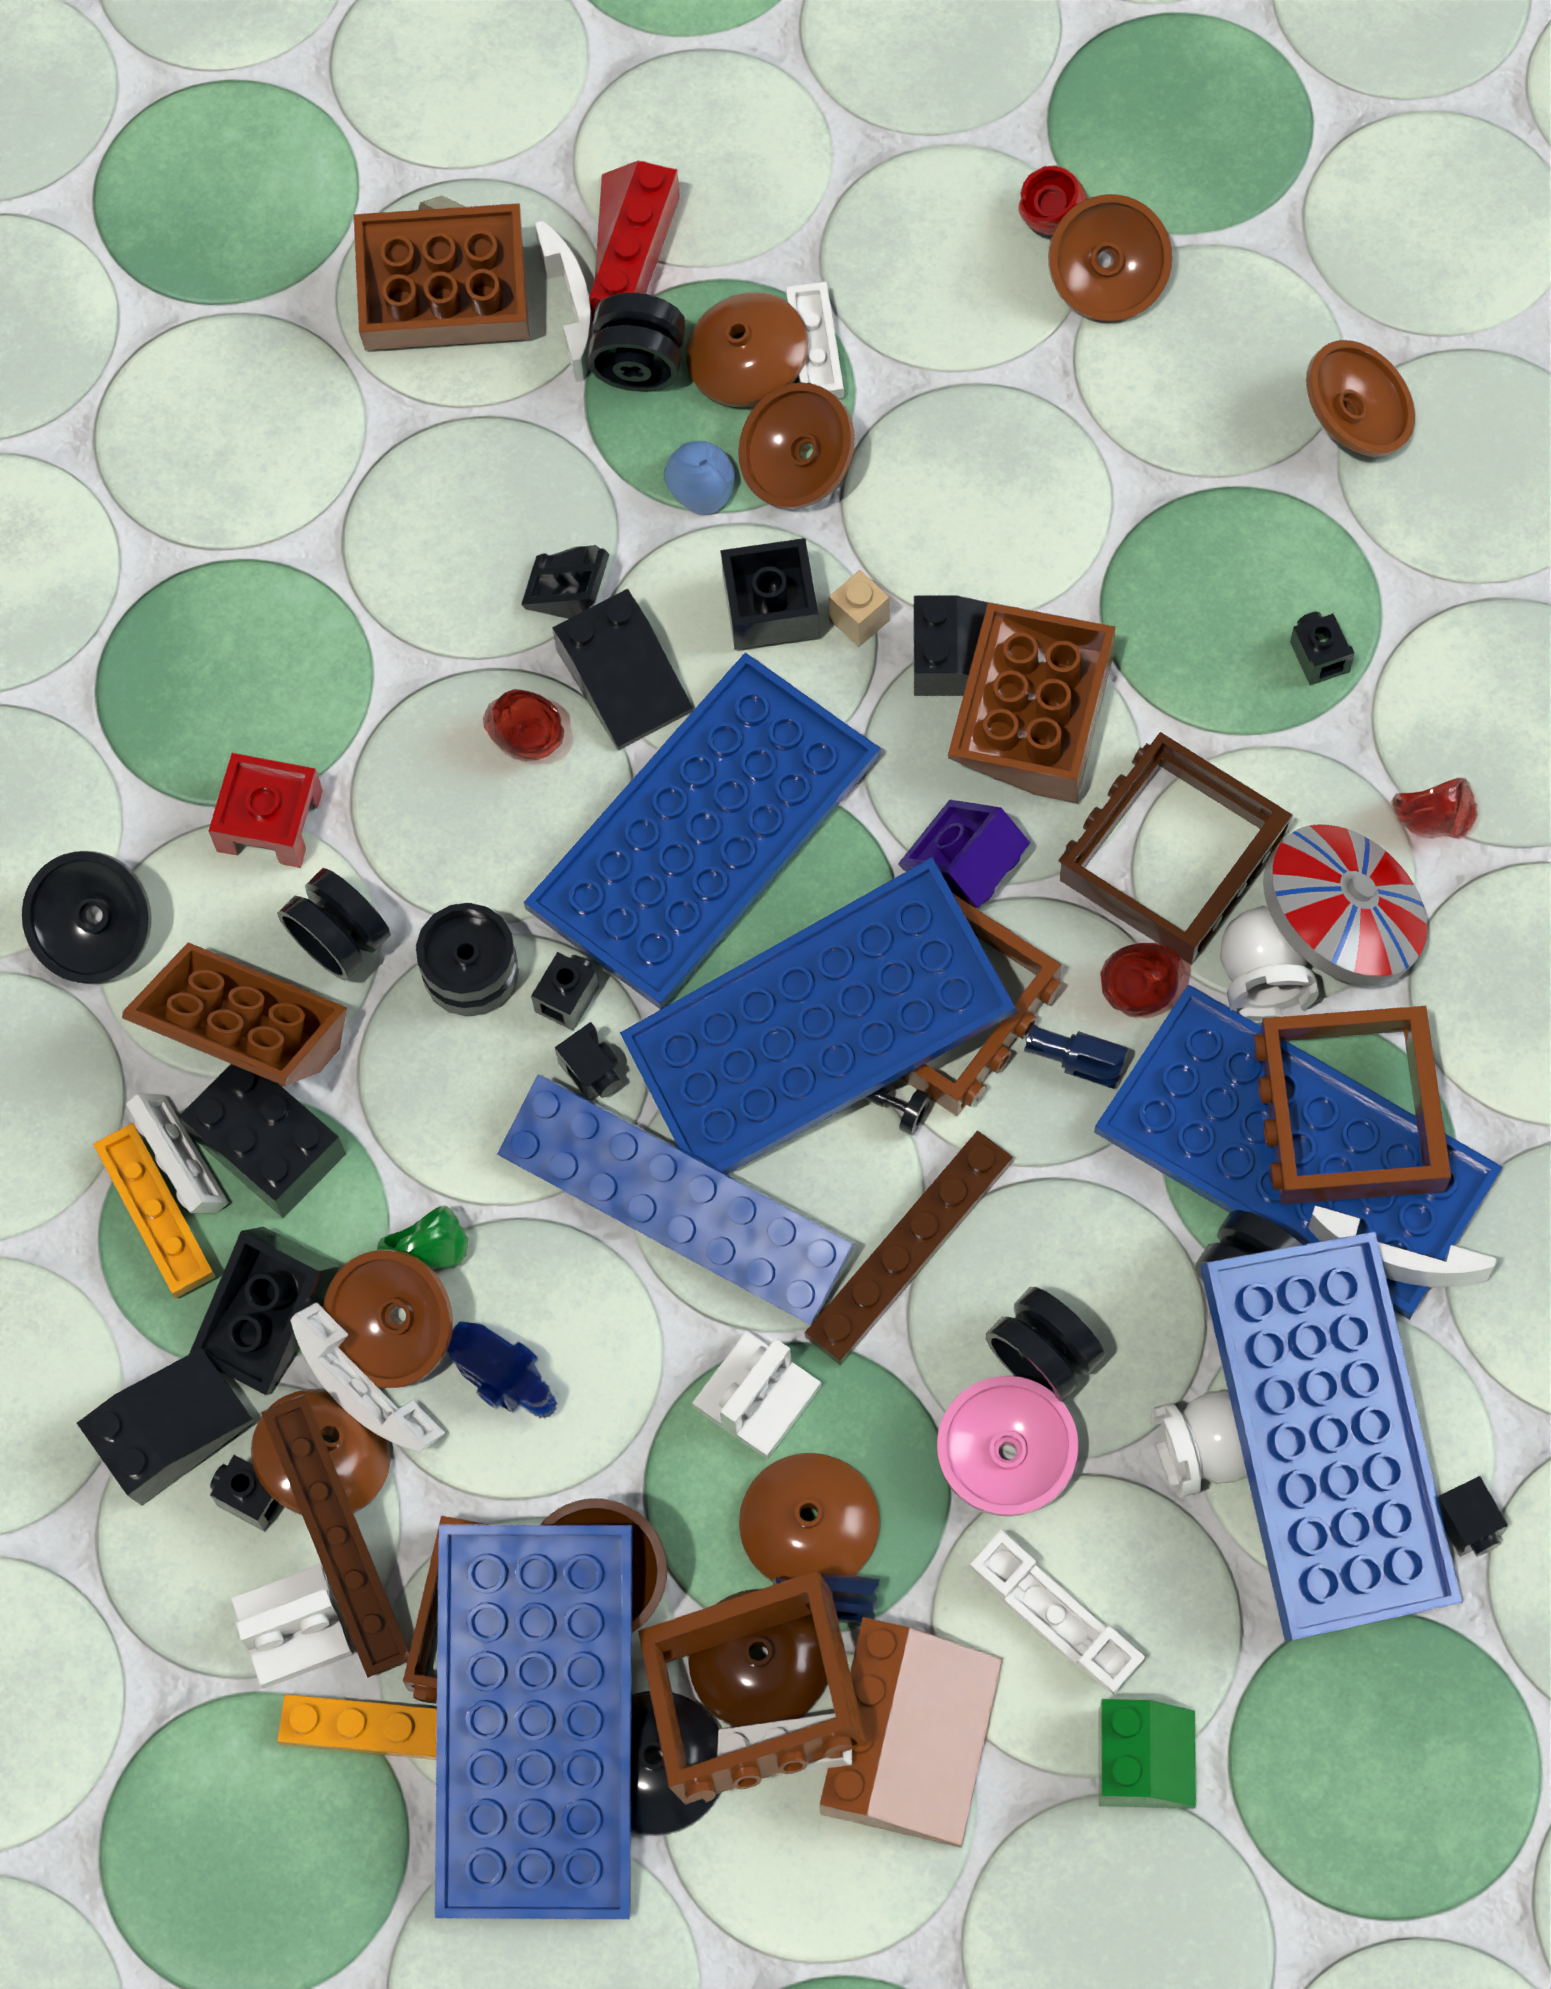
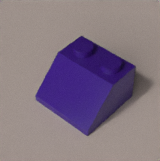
(971, 848)

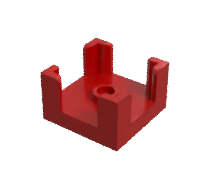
(264, 807)

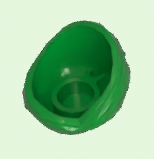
(433, 1239)

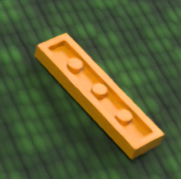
(154, 1210)
(358, 1727)

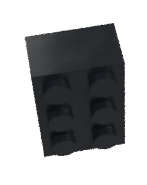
(263, 1137)

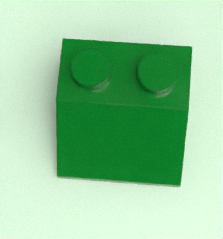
(1146, 1754)

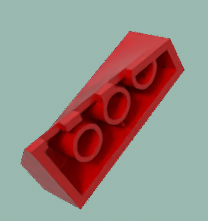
(632, 227)

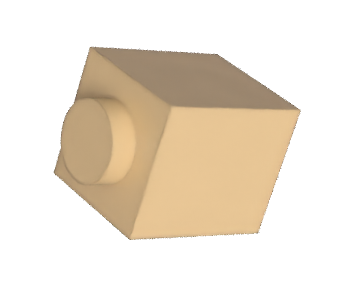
(859, 608)

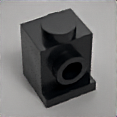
(1321, 659)
(589, 1063)

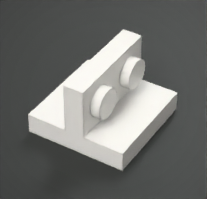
(757, 1394)
(291, 1626)

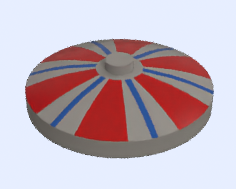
(1345, 905)

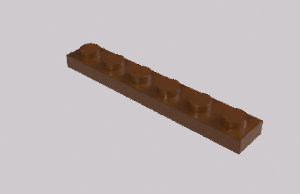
(908, 1247)
(336, 1535)

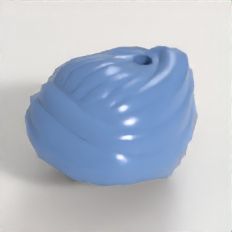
(700, 477)

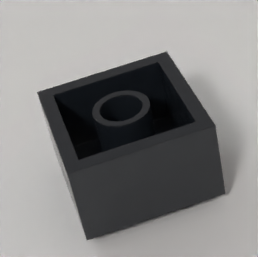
(770, 593)

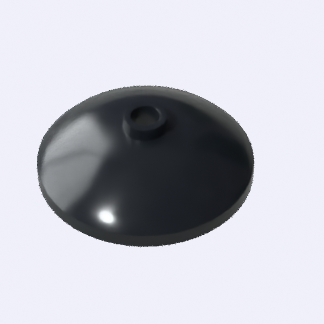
(61, 922)
(653, 1804)

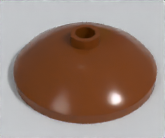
(1137, 251)
(757, 363)
(1360, 398)
(777, 442)
(366, 1303)
(357, 1454)
(788, 1546)

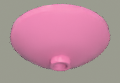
(999, 1415)

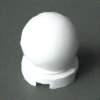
(1264, 968)
(1199, 1443)

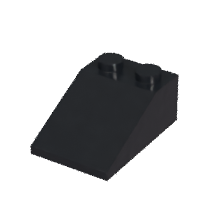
(944, 642)
(621, 669)
(250, 1314)
(165, 1425)

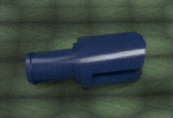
(1080, 1055)
(852, 1596)

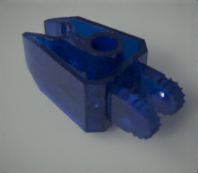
(500, 1370)

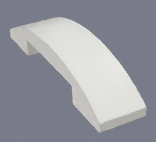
(560, 261)
(1458, 1269)
(319, 1342)
(1055, 1614)

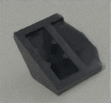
(565, 581)

